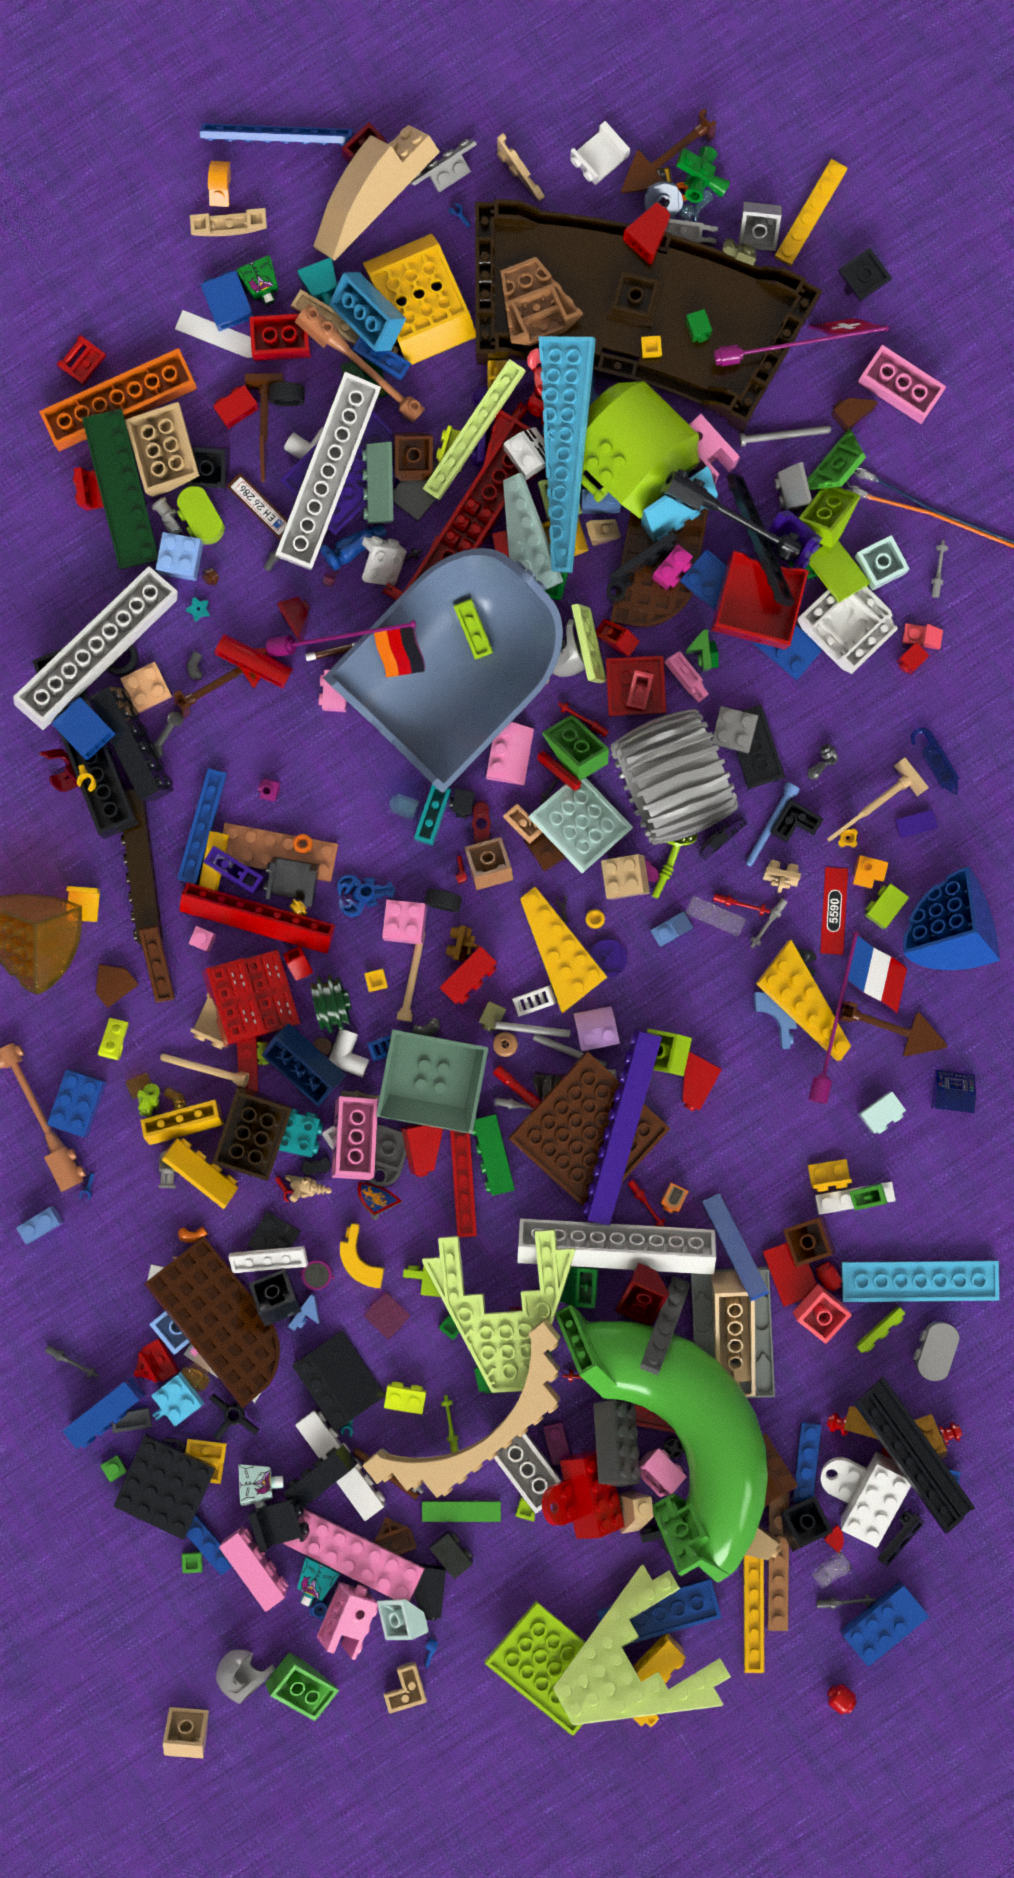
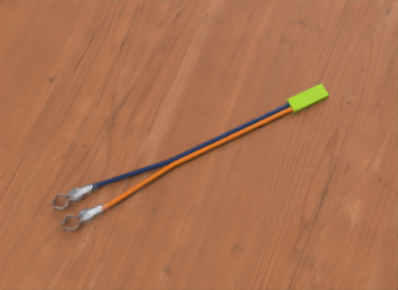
(864, 474)

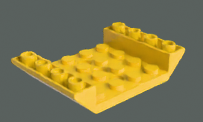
(436, 319)

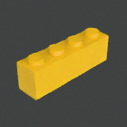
(182, 1122)

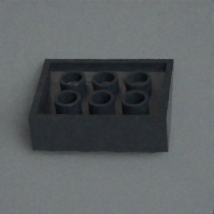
(338, 1380)

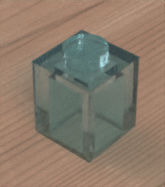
(404, 806)

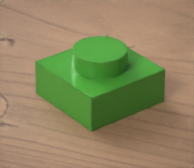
(114, 1468)

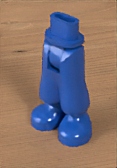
(349, 547)

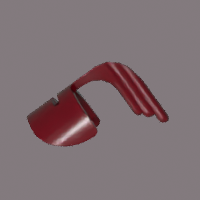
(60, 780)

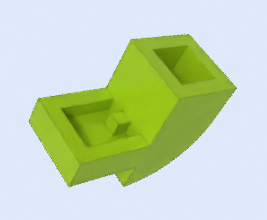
(428, 1287)

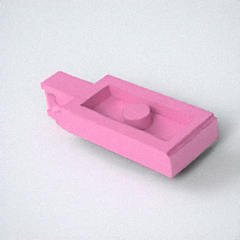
(687, 675)

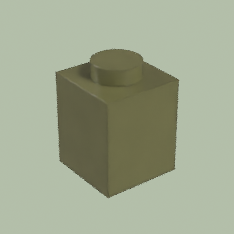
(490, 1015)

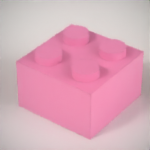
(404, 922)
(661, 1472)

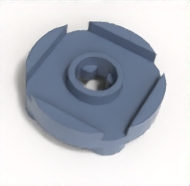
(667, 190)

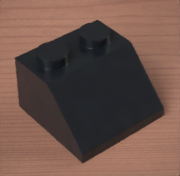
(212, 465)
(804, 1523)

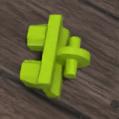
(148, 1100)

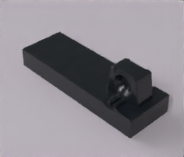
(911, 1524)

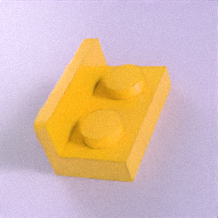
(829, 1174)

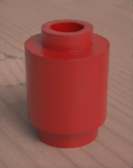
(829, 1276)

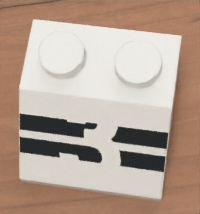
(527, 452)

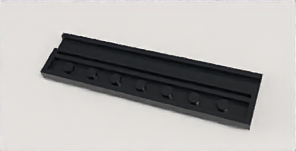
(914, 1455)

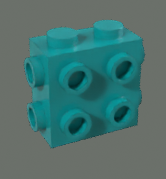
(302, 1134)

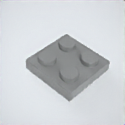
(734, 729)

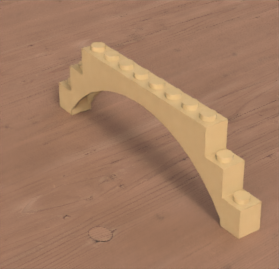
(446, 1470)

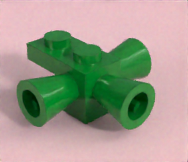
(701, 173)

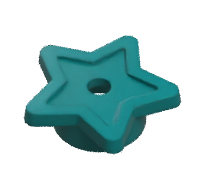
(203, 609)

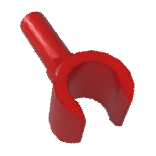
(461, 876)
(284, 1188)

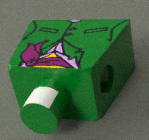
(260, 279)

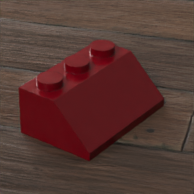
(642, 1295)

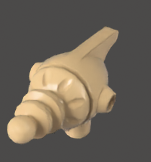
(305, 1187)

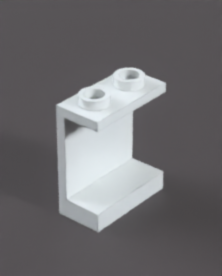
(600, 154)

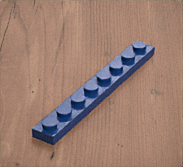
(268, 134)

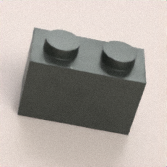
(452, 1554)

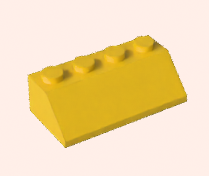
(200, 1172)

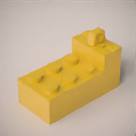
(661, 1658)

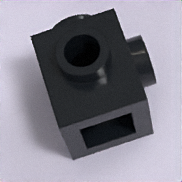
(462, 803)

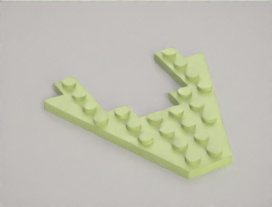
(501, 1338)
(602, 1680)

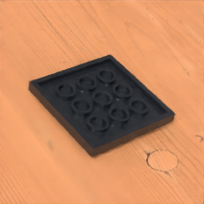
(164, 1486)

